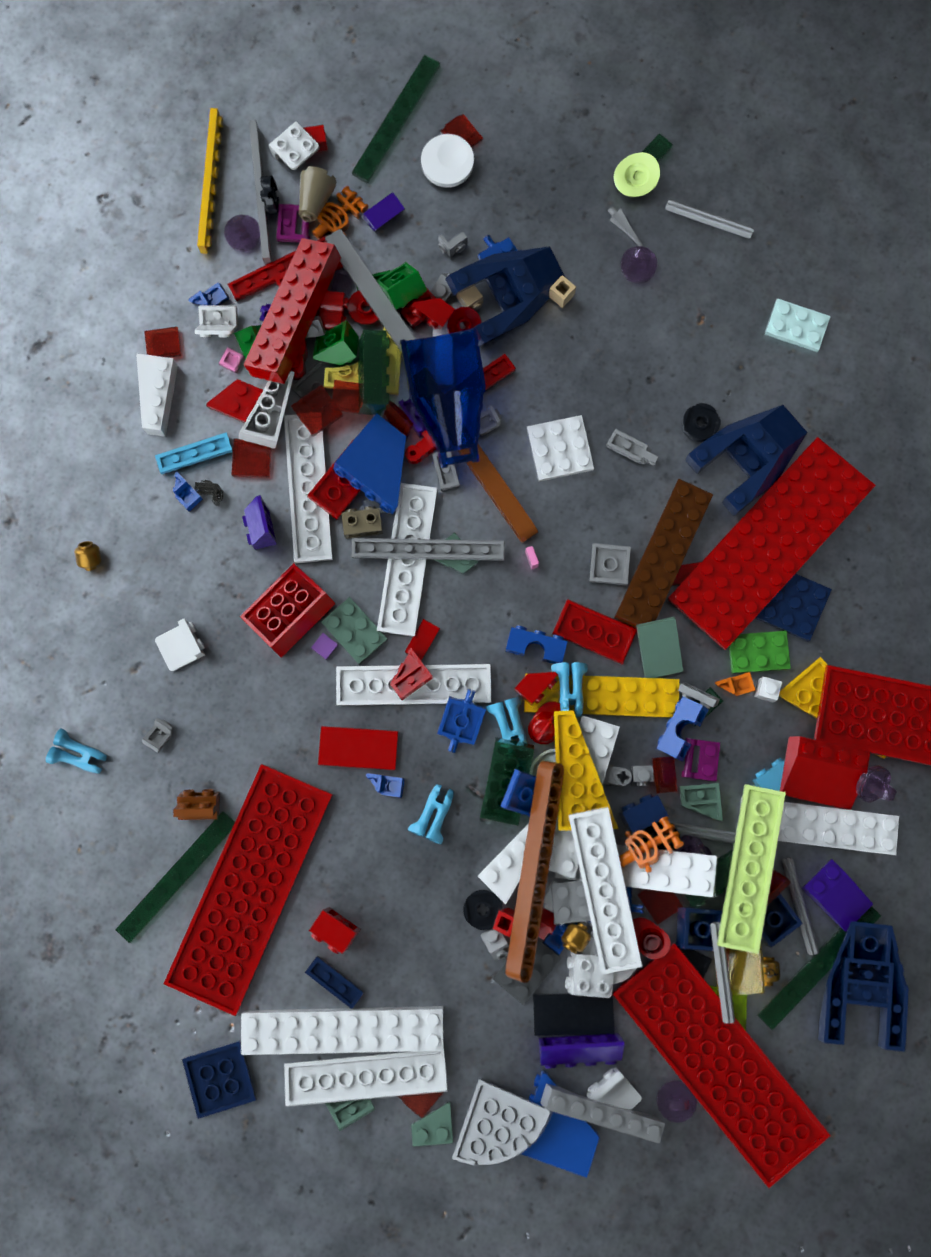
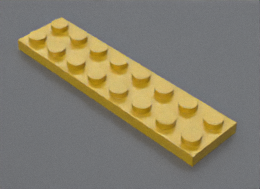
(619, 696)

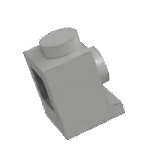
(641, 775)

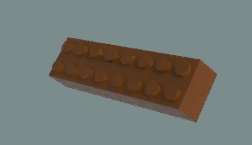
(664, 554)

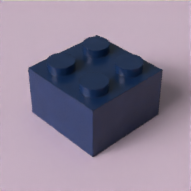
(642, 814)
(779, 921)
(695, 928)

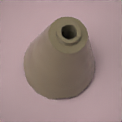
(314, 192)

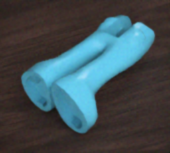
(566, 697)
(513, 709)
(63, 740)
(434, 833)

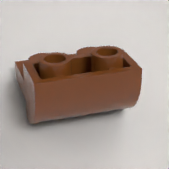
(197, 805)

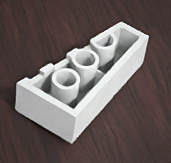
(156, 391)
(267, 415)
(505, 869)

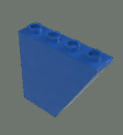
(375, 463)
(566, 1140)

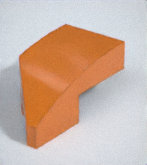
(738, 684)

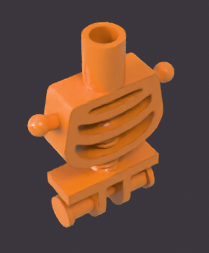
(328, 217)
(631, 855)

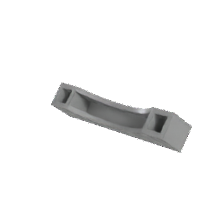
(602, 1114)

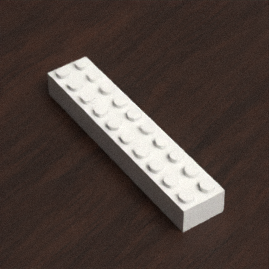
(342, 1030)

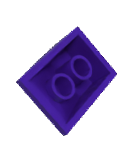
(259, 524)
(837, 895)

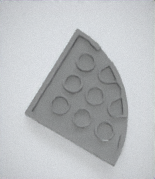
(498, 1126)

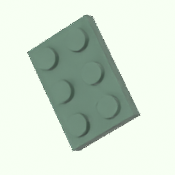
(354, 630)

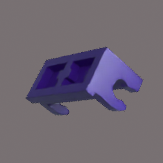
(383, 212)
(408, 408)

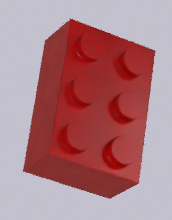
(334, 930)

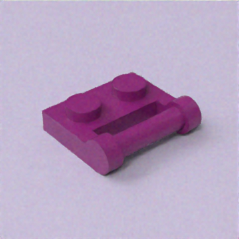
(288, 224)
(707, 760)

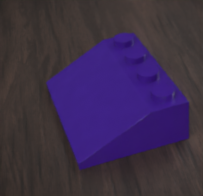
(580, 1049)

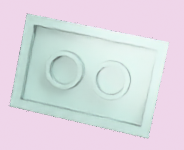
(797, 325)

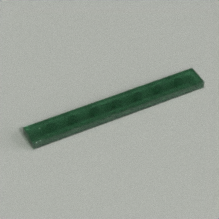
(395, 119)
(175, 877)
(808, 976)

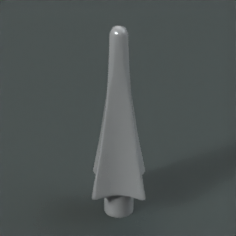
(621, 221)

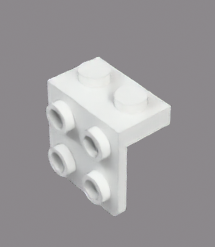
(293, 146)
(217, 320)
(180, 645)
(586, 977)
(614, 1090)

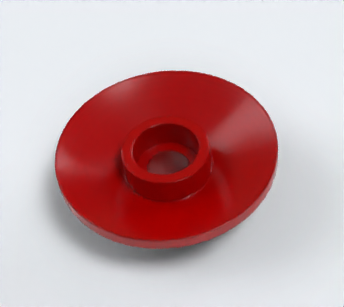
(355, 308)
(463, 314)

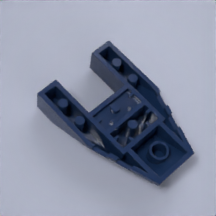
(518, 283)
(759, 446)
(867, 975)

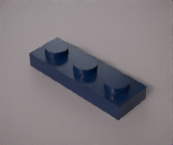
(334, 982)

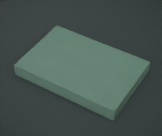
(659, 648)

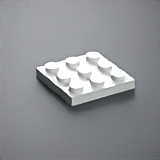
(560, 448)

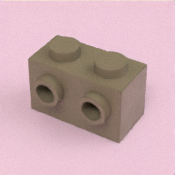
(362, 522)

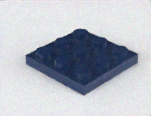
(796, 607)
(219, 1079)

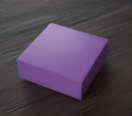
(324, 646)

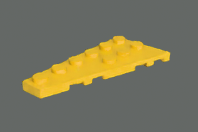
(806, 689)
(581, 782)

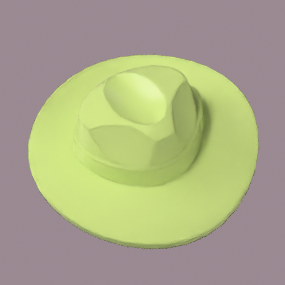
(637, 174)

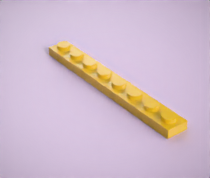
(209, 186)

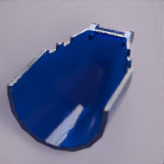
(447, 390)

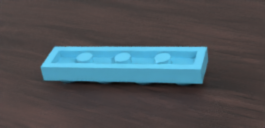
(193, 453)

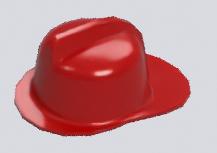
(541, 726)
(651, 939)

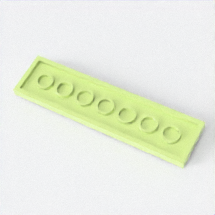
(751, 869)

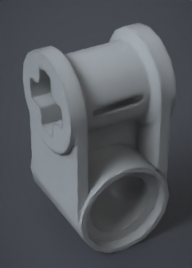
(611, 776)

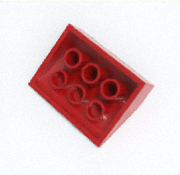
(287, 610)
(822, 772)

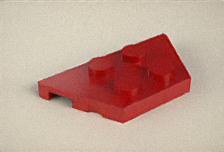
(236, 400)

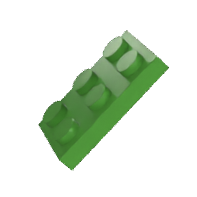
(760, 652)

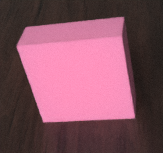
(231, 360)
(532, 557)

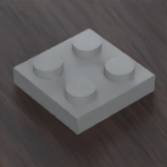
(609, 564)
(569, 902)

